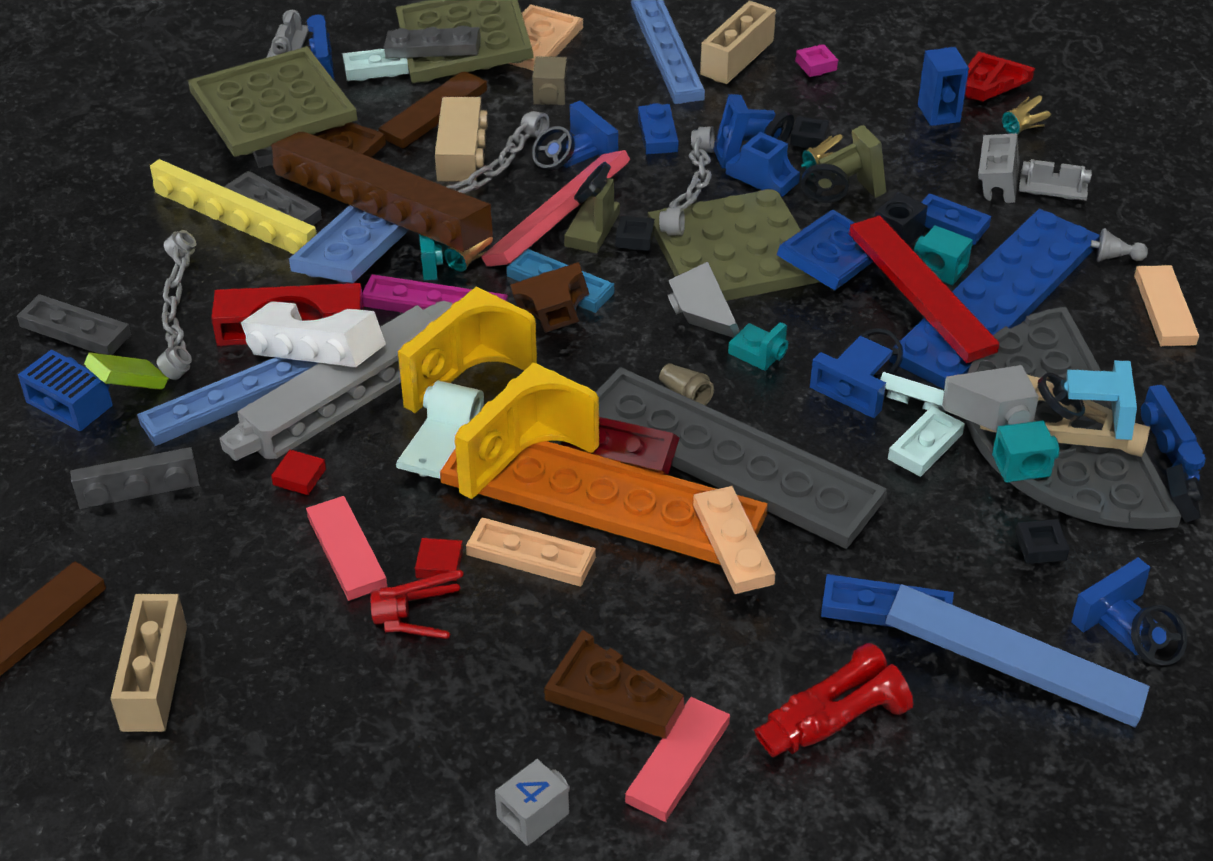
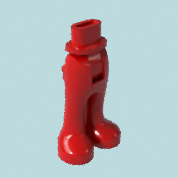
(816, 716)

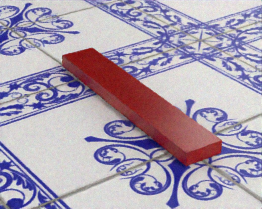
(924, 289)

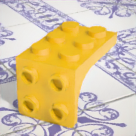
(467, 334)
(528, 411)

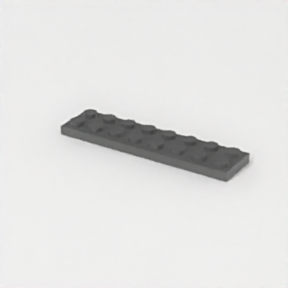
(755, 463)

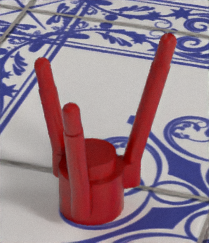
(391, 603)

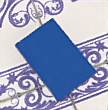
(826, 250)

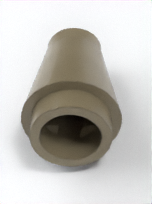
(687, 383)

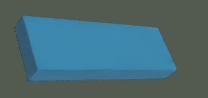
(533, 264)

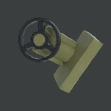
(860, 157)
(596, 214)

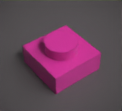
(816, 60)

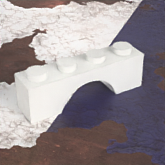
(337, 339)

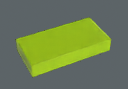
(125, 371)

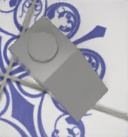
(702, 301)
(992, 397)

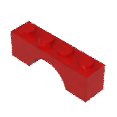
(312, 301)

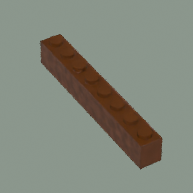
(383, 190)

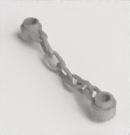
(533, 125)
(673, 218)
(175, 359)

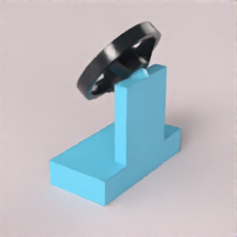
(1095, 385)

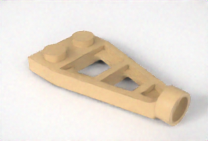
(1089, 437)

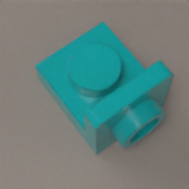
(431, 255)
(759, 346)

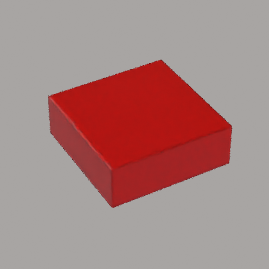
(298, 472)
(438, 557)

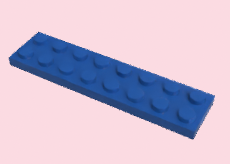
(1002, 290)

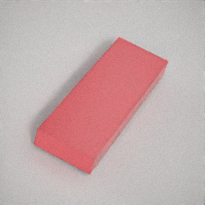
(346, 548)
(677, 759)

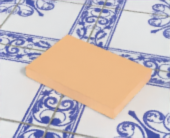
(548, 32)

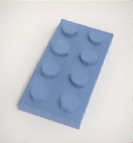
(346, 246)

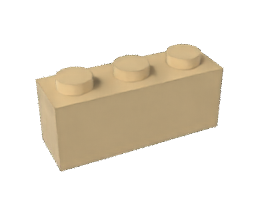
(737, 42)
(460, 138)
(149, 663)

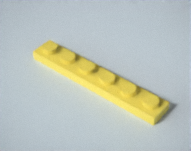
(230, 207)

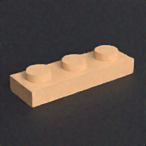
(734, 540)

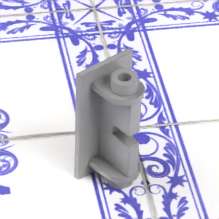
(290, 34)
(1039, 179)

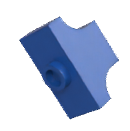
(764, 165)

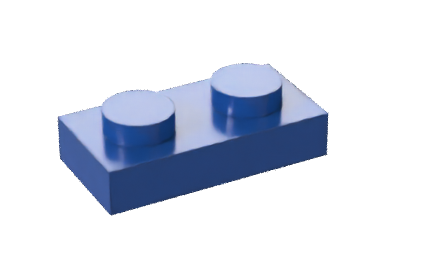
(657, 129)
(955, 217)

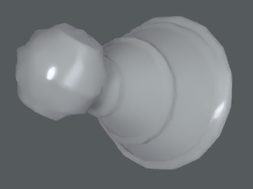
(1111, 247)

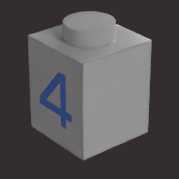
(532, 801)

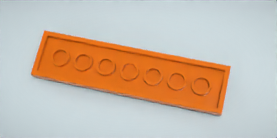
(607, 496)

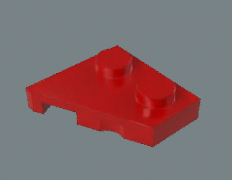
(994, 75)

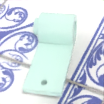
(447, 410)

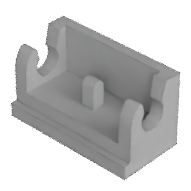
(1000, 165)

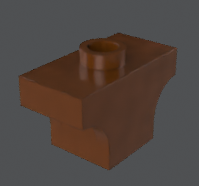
(552, 296)

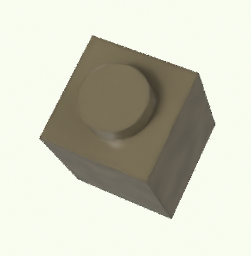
(550, 80)

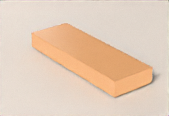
(1166, 306)
(531, 551)

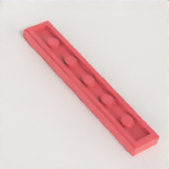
(548, 214)

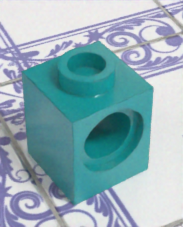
(944, 253)
(1025, 451)

